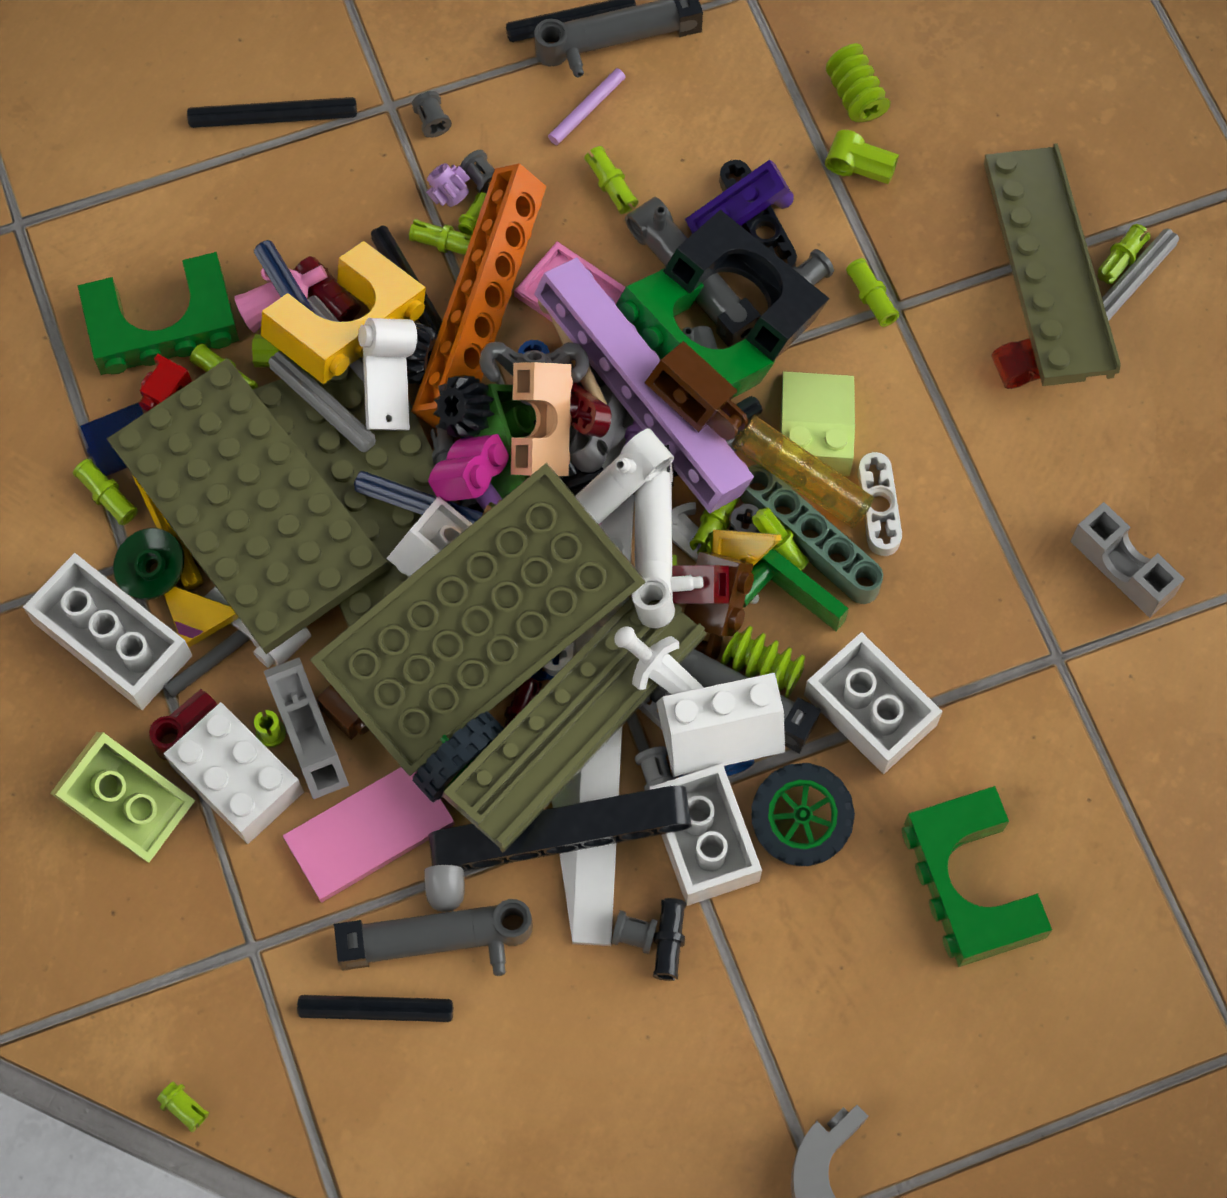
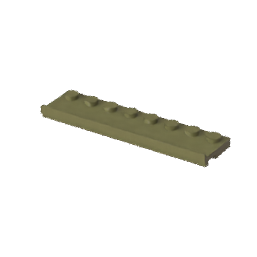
(1051, 266)
(562, 728)

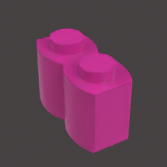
(469, 468)

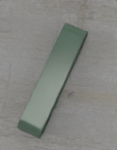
(817, 549)

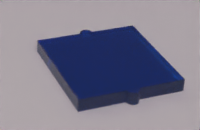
(99, 430)

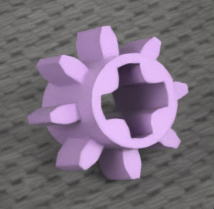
(448, 185)

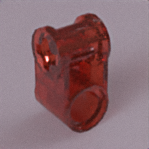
(1016, 363)

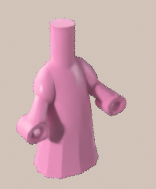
(254, 301)

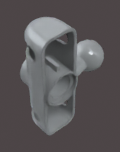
(589, 451)

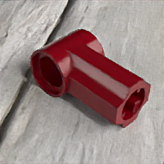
(180, 720)

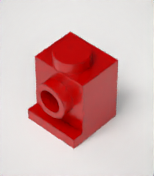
(162, 382)

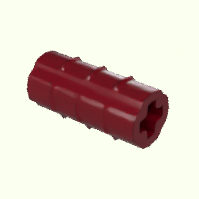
(331, 294)

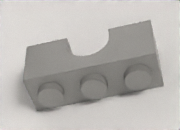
(1107, 545)

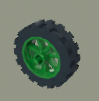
(456, 755)
(807, 776)

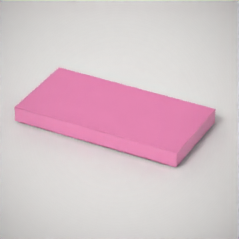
(365, 833)

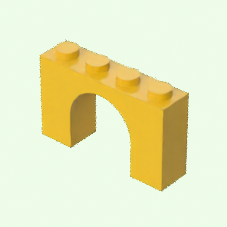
(329, 346)

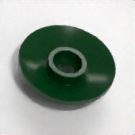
(136, 557)

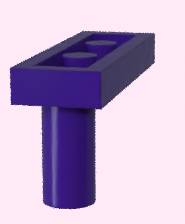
(747, 197)

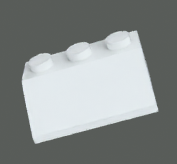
(428, 536)
(723, 724)

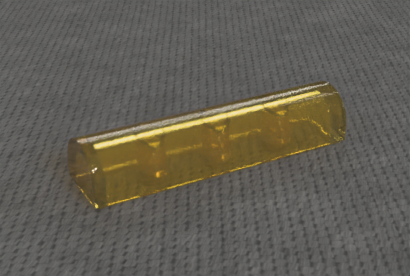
(803, 472)

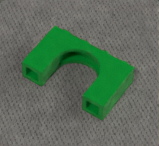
(651, 309)
(121, 346)
(970, 929)

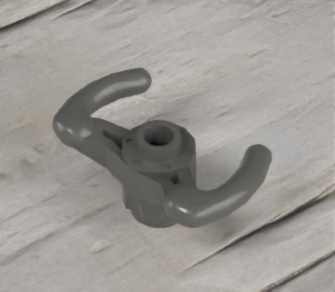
(507, 357)

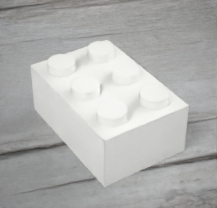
(872, 703)
(234, 772)
(717, 849)

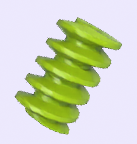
(857, 84)
(763, 659)

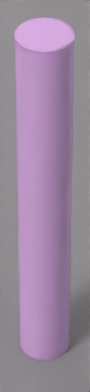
(586, 106)

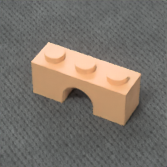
(549, 392)

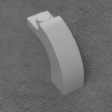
(306, 728)
(814, 1155)

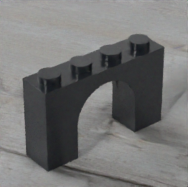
(728, 247)

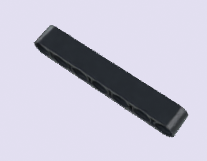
(569, 829)

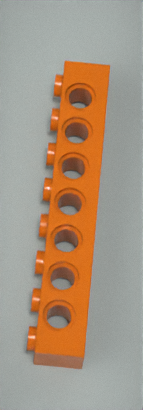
(482, 283)

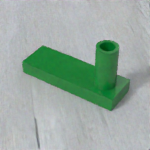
(799, 586)

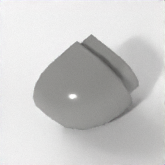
(444, 887)

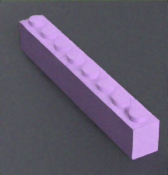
(624, 365)

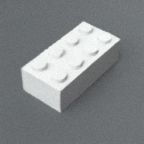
(108, 631)

